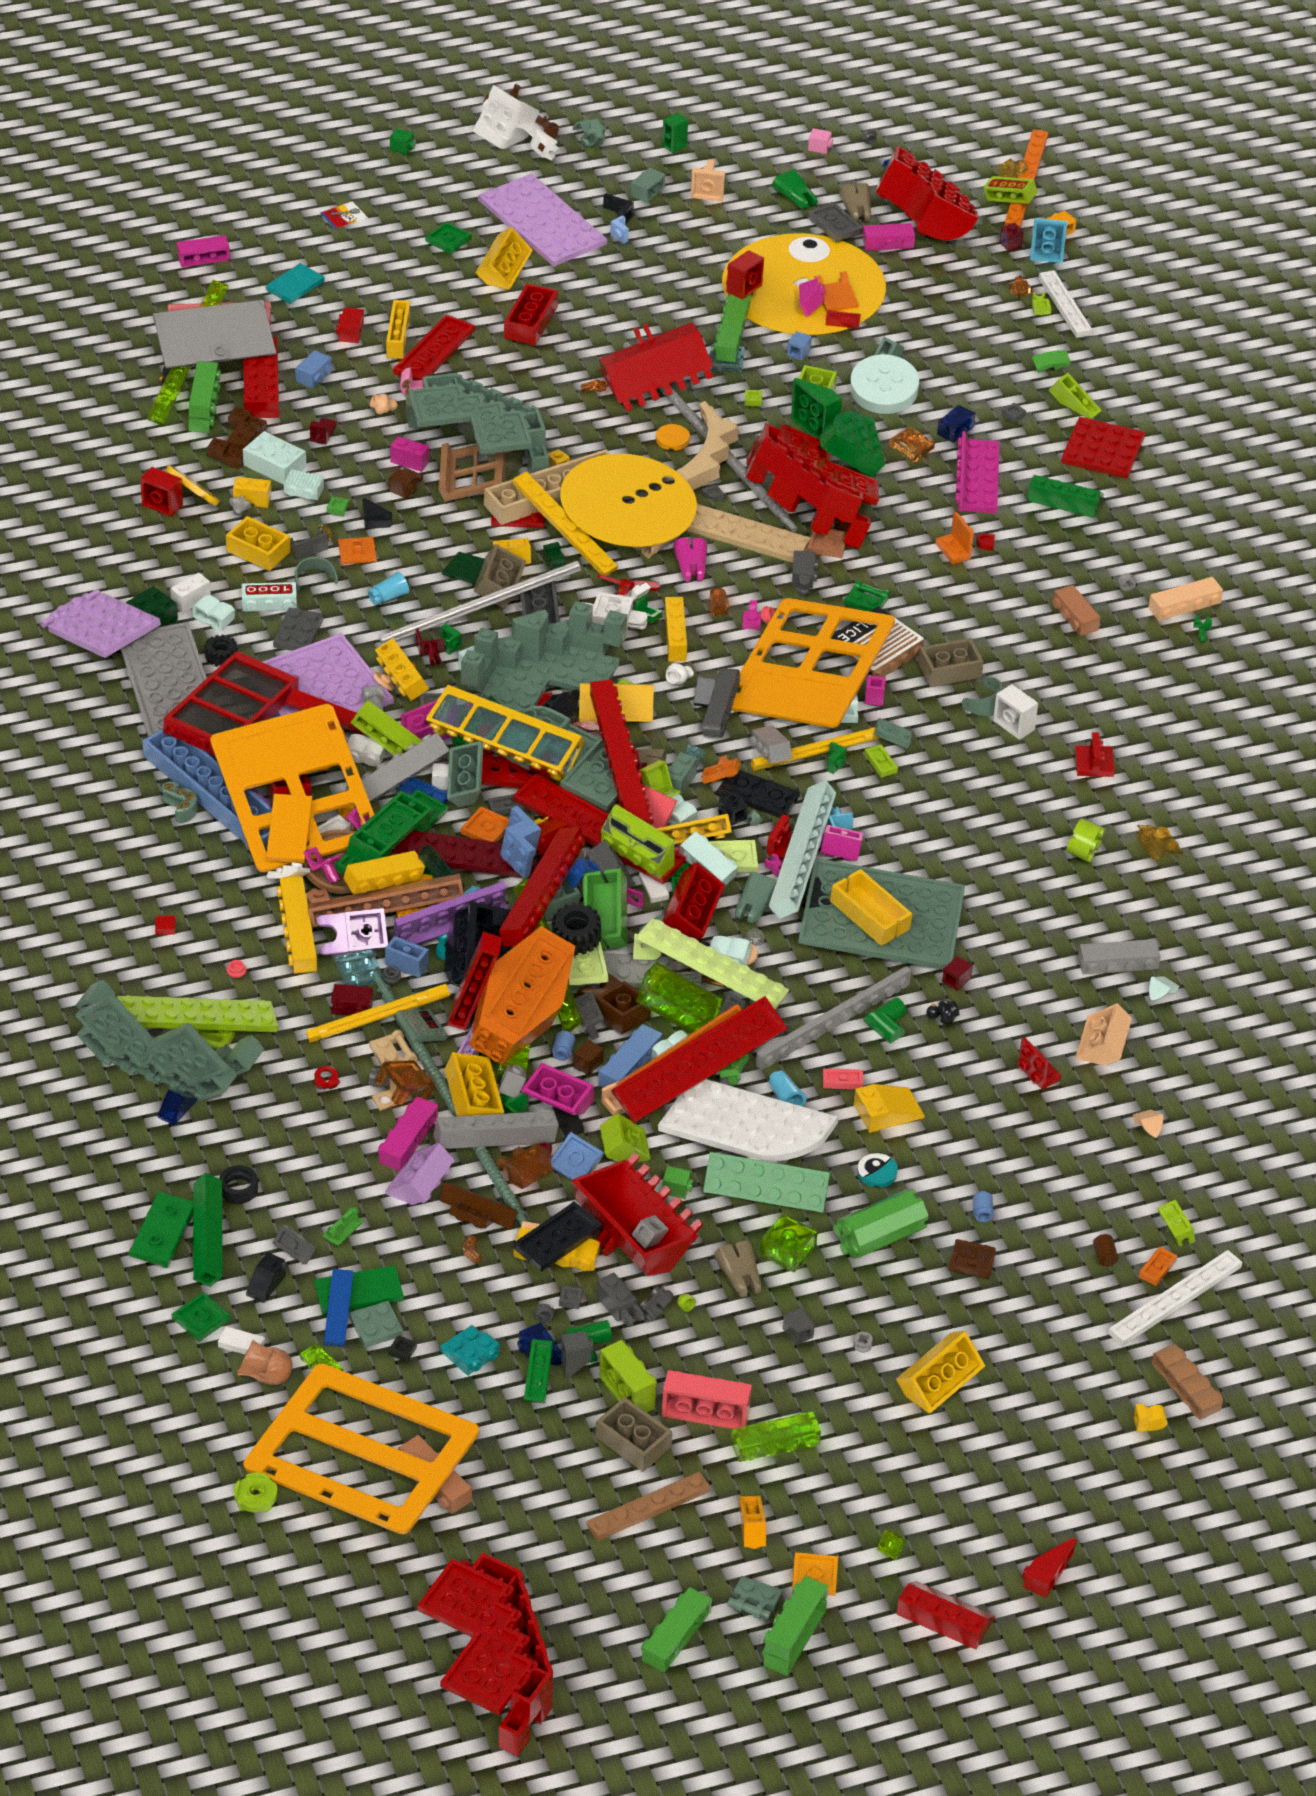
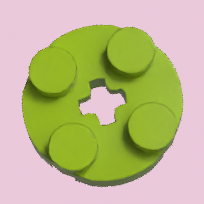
(255, 1503)

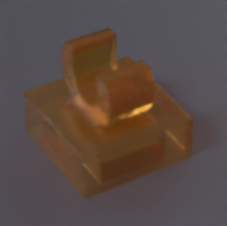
(1020, 287)

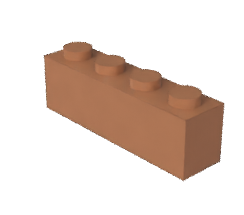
(455, 1491)

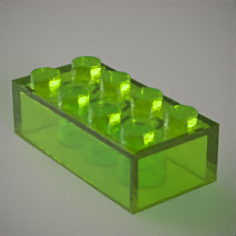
(677, 998)

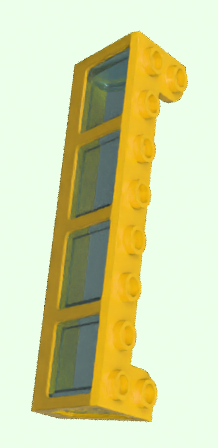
(505, 731)

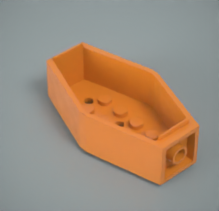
(545, 965)

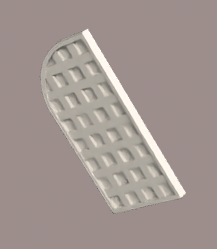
(746, 1122)

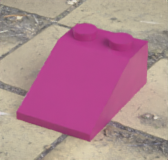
(416, 721)

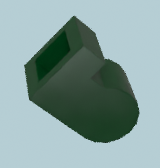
(553, 556)

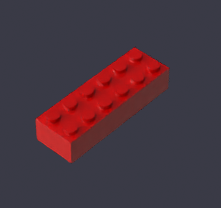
(262, 385)

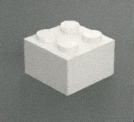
(1015, 711)

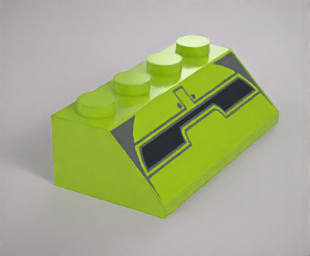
(638, 841)

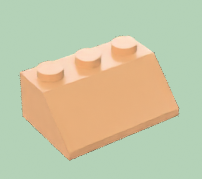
(1104, 1036)

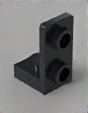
(619, 205)

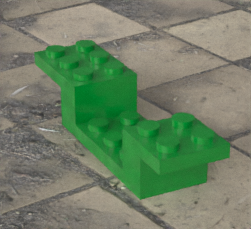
(391, 826)

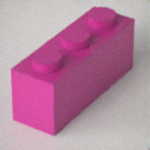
(888, 237)
(203, 251)

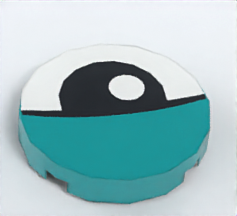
(877, 1170)

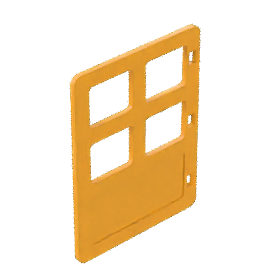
(801, 692)
(283, 751)

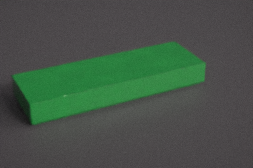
(538, 1371)

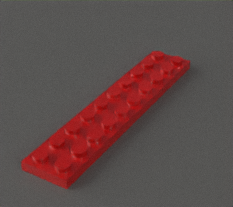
(554, 801)
(699, 1059)

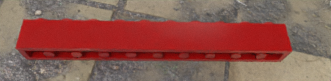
(619, 749)
(542, 886)

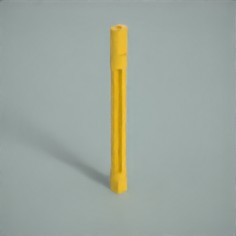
(818, 748)
(377, 1013)

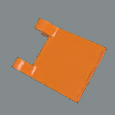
(839, 294)

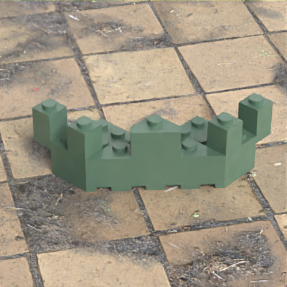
(496, 420)
(540, 654)
(174, 1057)

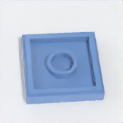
(575, 1157)

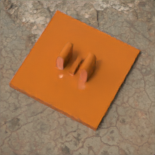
(357, 550)

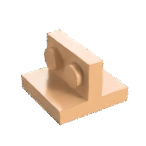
(708, 183)

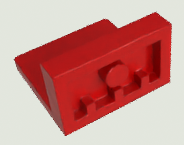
(780, 838)
(1037, 1066)

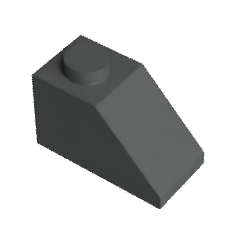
(575, 1352)

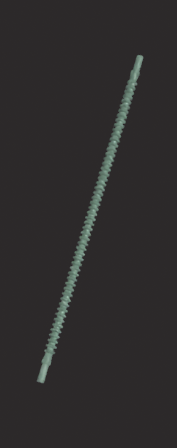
(444, 1091)

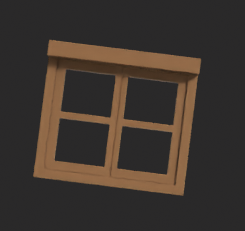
(449, 473)

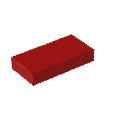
(843, 319)

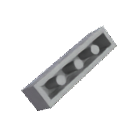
(1119, 956)

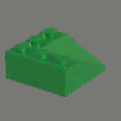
(813, 406)

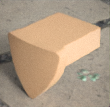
(1150, 1121)

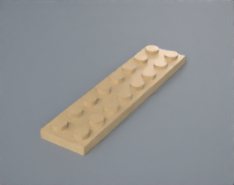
(747, 533)

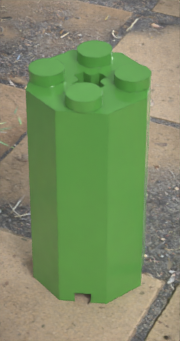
(881, 1223)

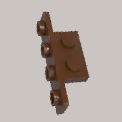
(476, 1208)

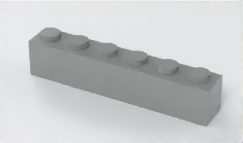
(403, 766)
(496, 1129)

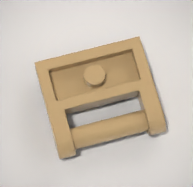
(385, 1050)

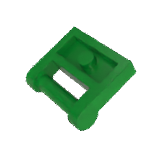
(865, 601)

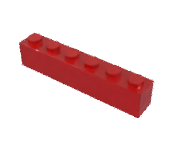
(474, 981)

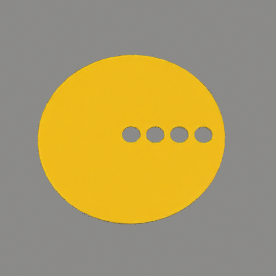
(594, 501)

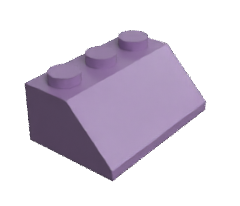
(421, 1174)

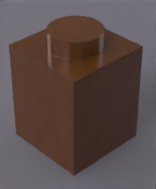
(588, 1057)

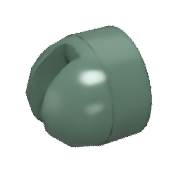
(754, 818)

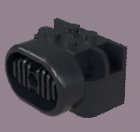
(467, 930)

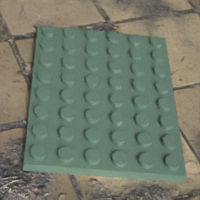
(933, 926)

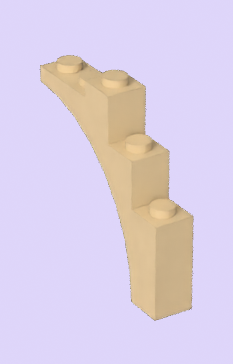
(705, 464)

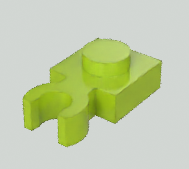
(1040, 305)

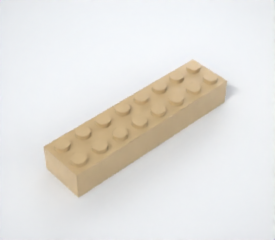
(509, 504)

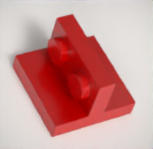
(1094, 759)

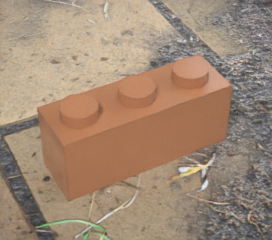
(1076, 610)

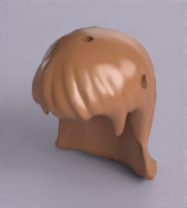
(266, 1364)

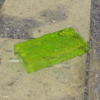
(316, 1355)

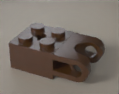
(618, 1004)

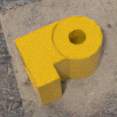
(557, 457)
(1149, 1418)

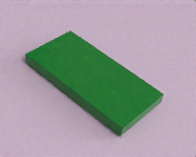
(368, 1288)

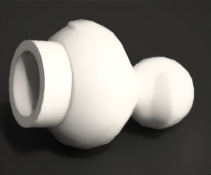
(678, 674)

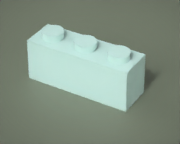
(699, 850)

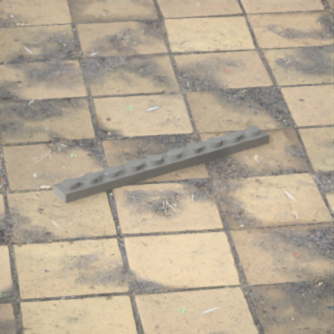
(833, 1018)

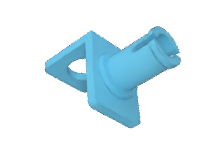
(840, 820)

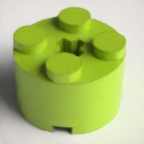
(1085, 840)

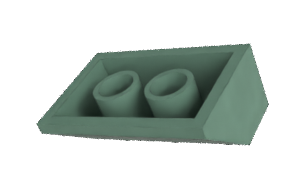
(465, 773)

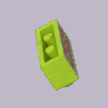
(1010, 190)

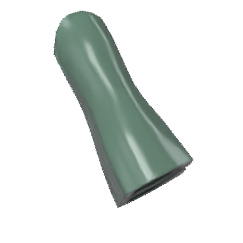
(755, 897)

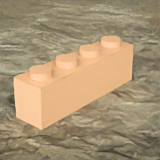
(1185, 598)

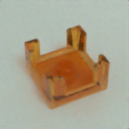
(407, 1078)

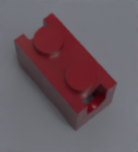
(351, 999)

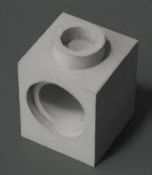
(512, 1081)
(650, 1231)

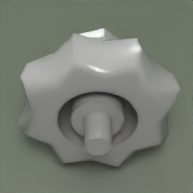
(240, 505)

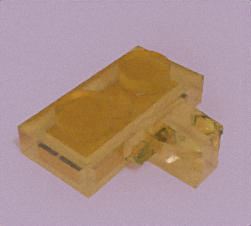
(1012, 170)

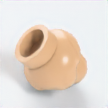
(382, 403)

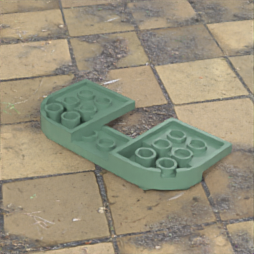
(591, 774)

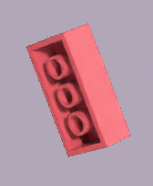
(706, 1400)

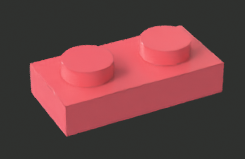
(842, 1078)

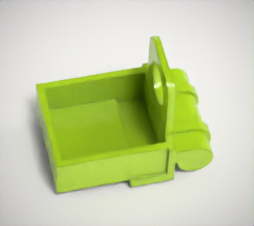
(658, 778)

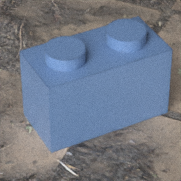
(313, 369)
(407, 956)

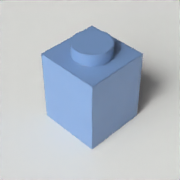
(799, 345)

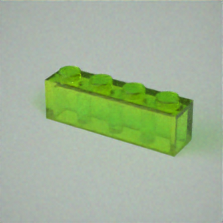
(775, 1436)

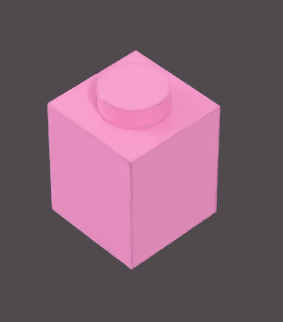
(820, 141)

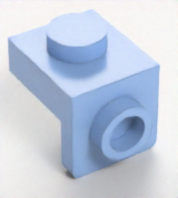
(619, 230)

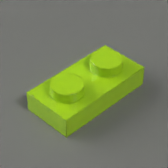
(881, 760)

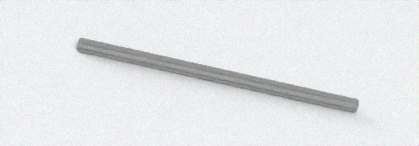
(482, 602)

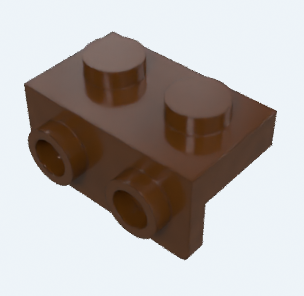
(972, 1258)

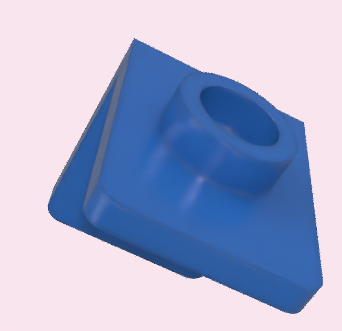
(579, 869)

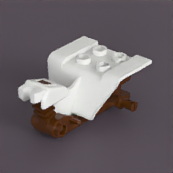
(510, 121)

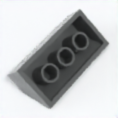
(541, 599)

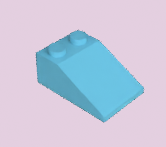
(1048, 240)

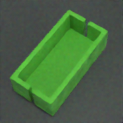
(204, 397)
(610, 903)
(795, 1625)

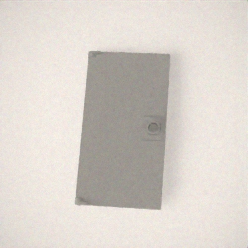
(214, 333)

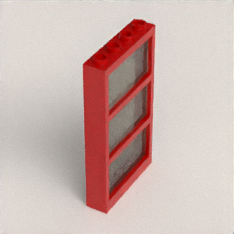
(231, 697)

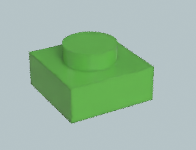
(338, 506)

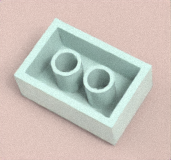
(273, 457)

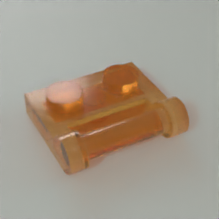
(914, 440)

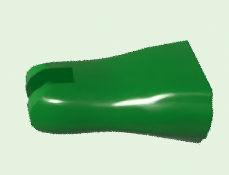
(794, 188)

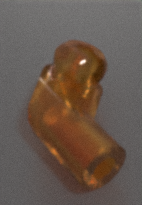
(595, 385)
(469, 1249)

